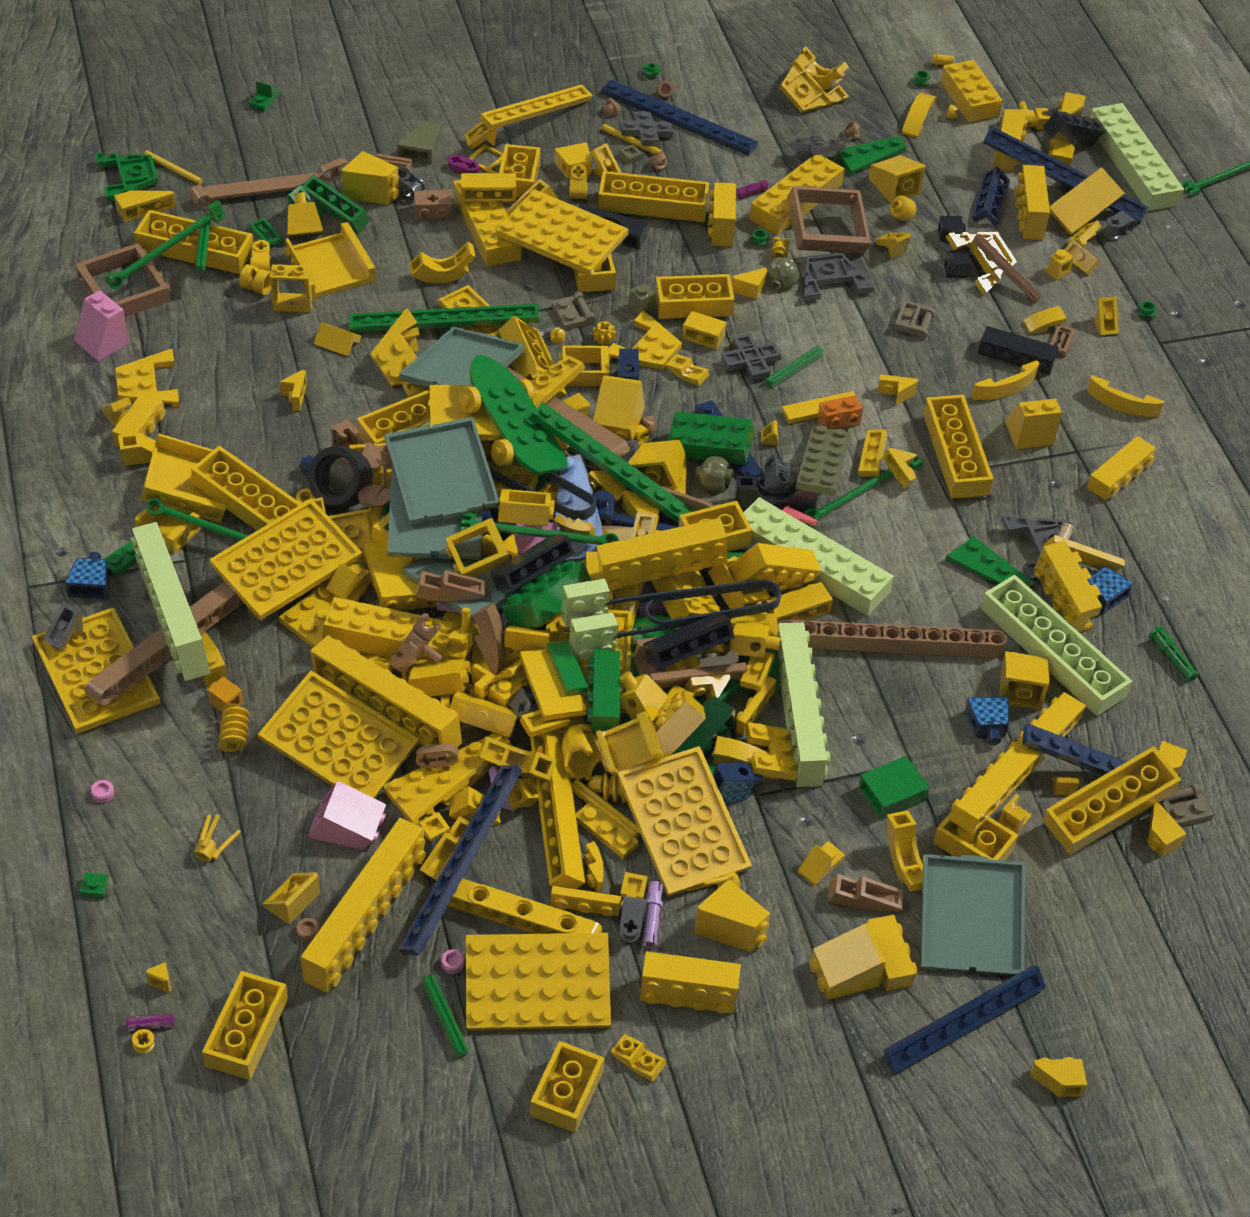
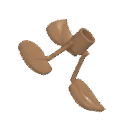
(375, 495)

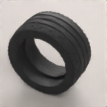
(319, 471)

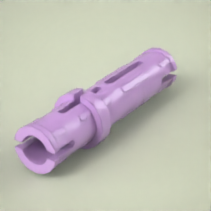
(653, 908)

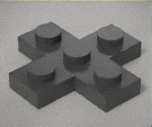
(646, 128)
(817, 145)
(751, 356)

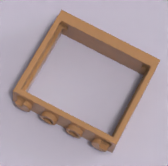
(829, 243)
(117, 258)

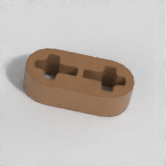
(437, 755)

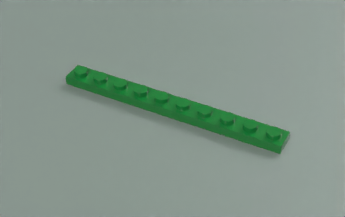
(446, 317)
(610, 462)

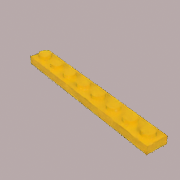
(535, 107)

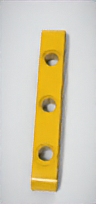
(507, 907)

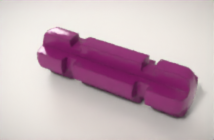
(752, 189)
(150, 1021)

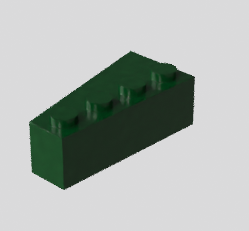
(718, 721)

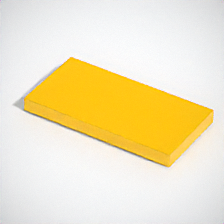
(1086, 201)
(469, 298)
(548, 688)

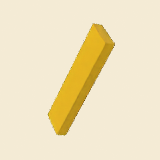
(808, 409)
(1090, 556)

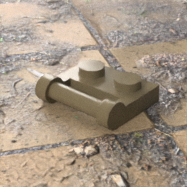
(568, 314)
(908, 317)
(712, 660)
(1188, 811)

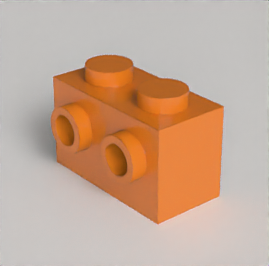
(840, 413)

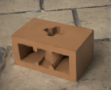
(432, 204)

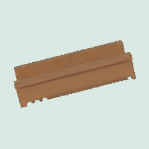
(681, 677)

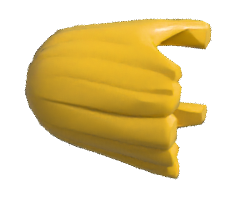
(580, 751)

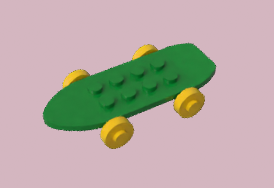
(510, 408)

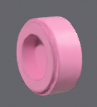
(102, 791)
(452, 961)

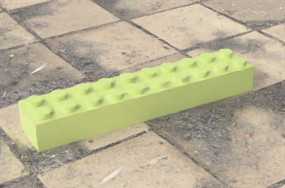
(169, 602)

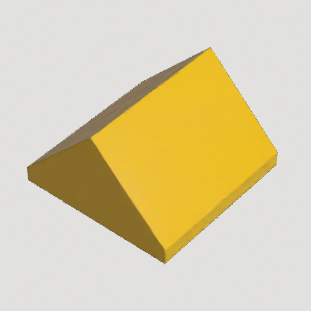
(293, 896)

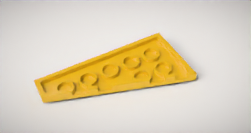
(555, 379)
(309, 614)
(426, 787)

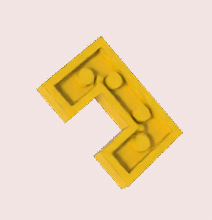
(781, 758)

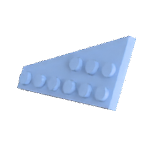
(577, 474)

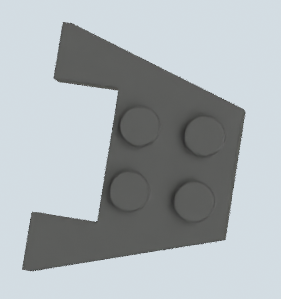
(831, 270)
(1039, 533)

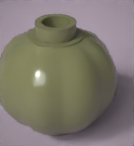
(782, 273)
(714, 474)

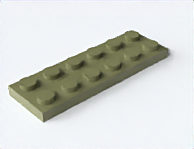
(823, 460)

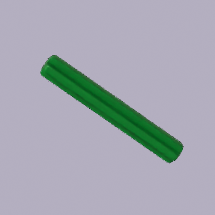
(202, 246)
(794, 366)
(445, 1016)

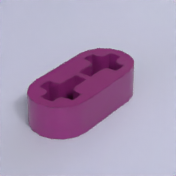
(462, 164)

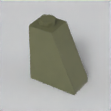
(421, 143)

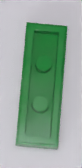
(567, 667)

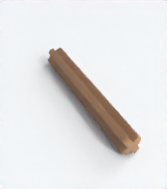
(1007, 268)

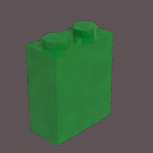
(893, 787)

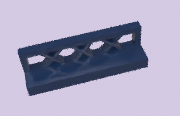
(988, 192)

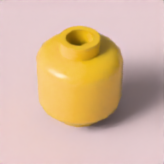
(903, 208)

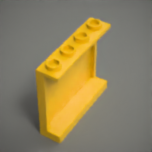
(334, 262)
(446, 408)
(170, 479)
(392, 585)

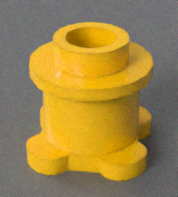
(780, 247)

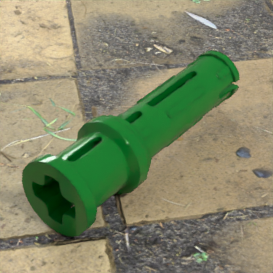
(1168, 647)

